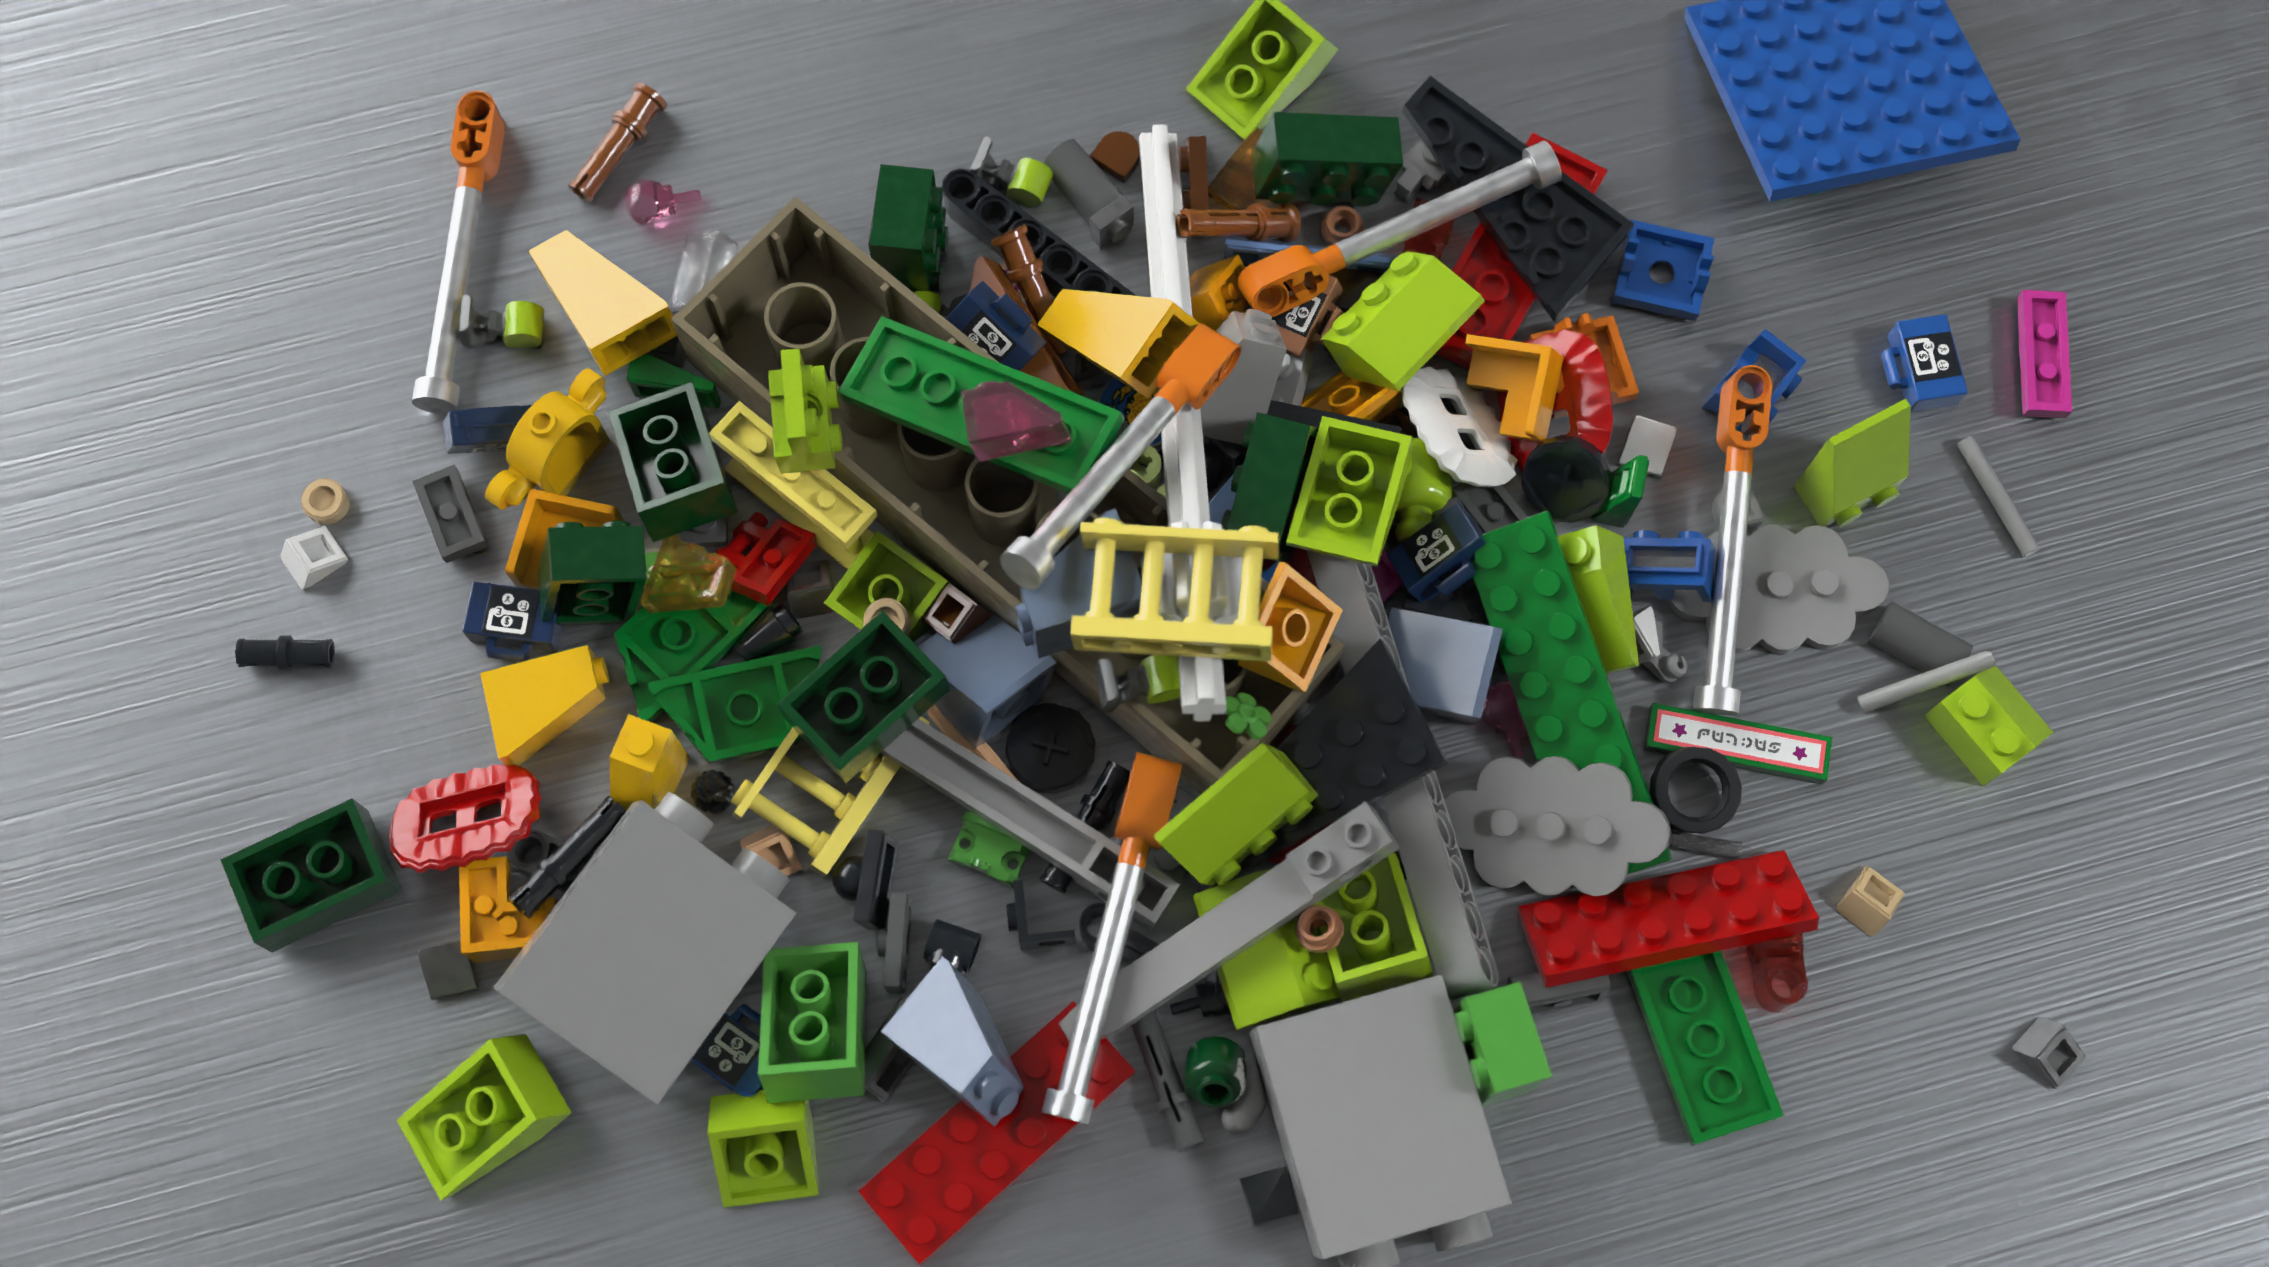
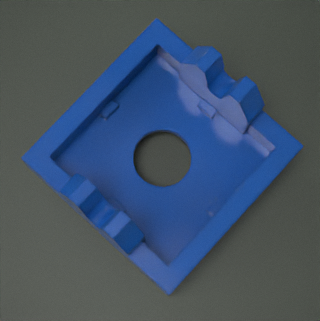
(1683, 251)

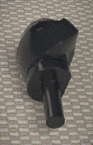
(1210, 999)

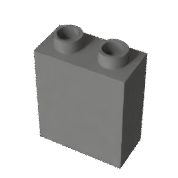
(649, 945)
(1381, 1124)

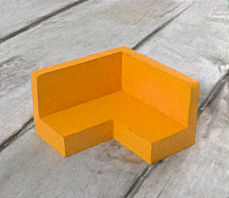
(1217, 292)
(1527, 375)
(542, 512)
(488, 921)

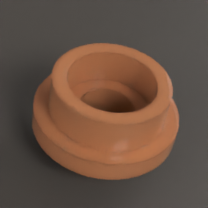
(1340, 216)
(1313, 918)

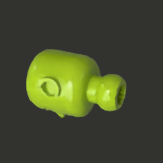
(1423, 492)

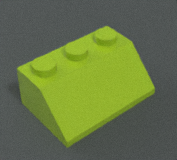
(1401, 321)
(1238, 815)
(1274, 975)

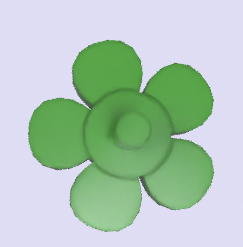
(1244, 715)

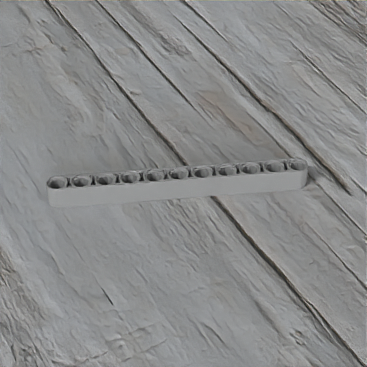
(1418, 809)

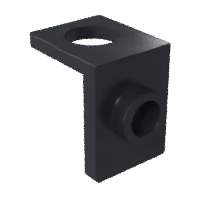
(1018, 922)

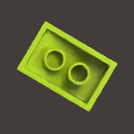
(1261, 66)
(1858, 467)
(1350, 491)
(1602, 581)
(1380, 934)
(483, 1114)

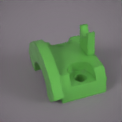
(988, 850)

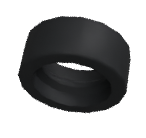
(1730, 789)

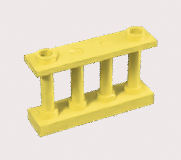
(806, 498)
(1196, 634)
(848, 808)

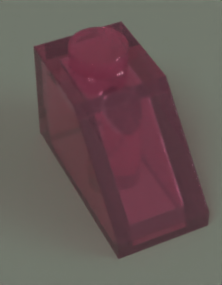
(1009, 421)

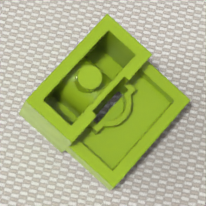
(803, 416)

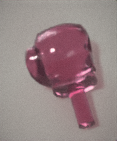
(652, 200)
(1504, 714)

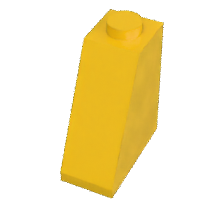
(541, 699)
(645, 763)

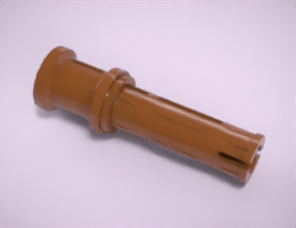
(627, 127)
(1254, 222)
(1026, 272)

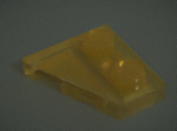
(687, 578)

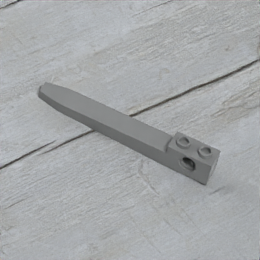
(1025, 817)
(1247, 917)

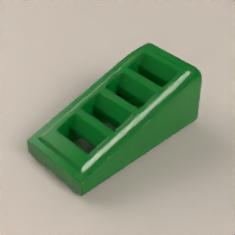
(652, 376)
(1625, 493)

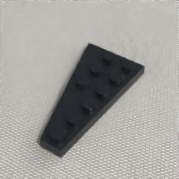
(1549, 234)
(1355, 749)

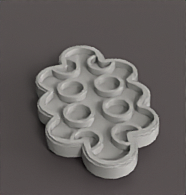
(1795, 590)
(1556, 825)

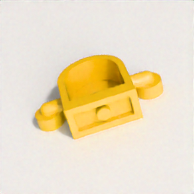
(553, 443)

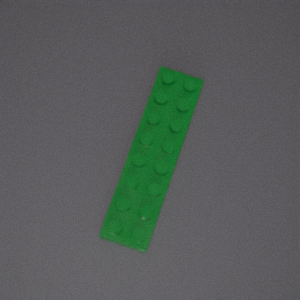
(1553, 653)

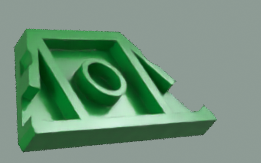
(680, 643)
(734, 706)

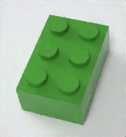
(813, 1023)
(1501, 1044)

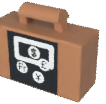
(1304, 323)

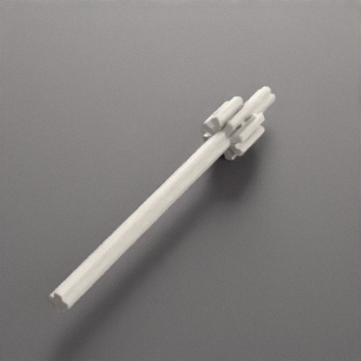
(1182, 437)

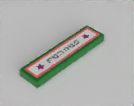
(1741, 741)

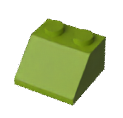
(887, 572)
(1988, 724)
(762, 1149)

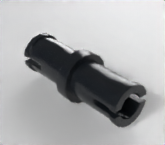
(285, 653)

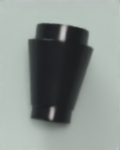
(769, 633)

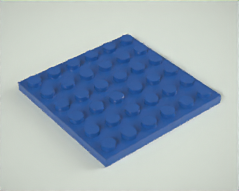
(1848, 89)

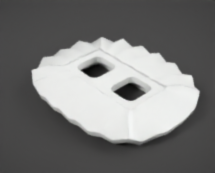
(1491, 461)

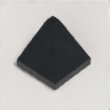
(1269, 1196)

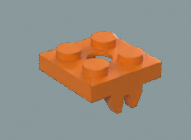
(1608, 340)

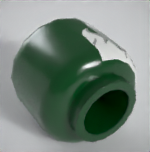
(1215, 1071)

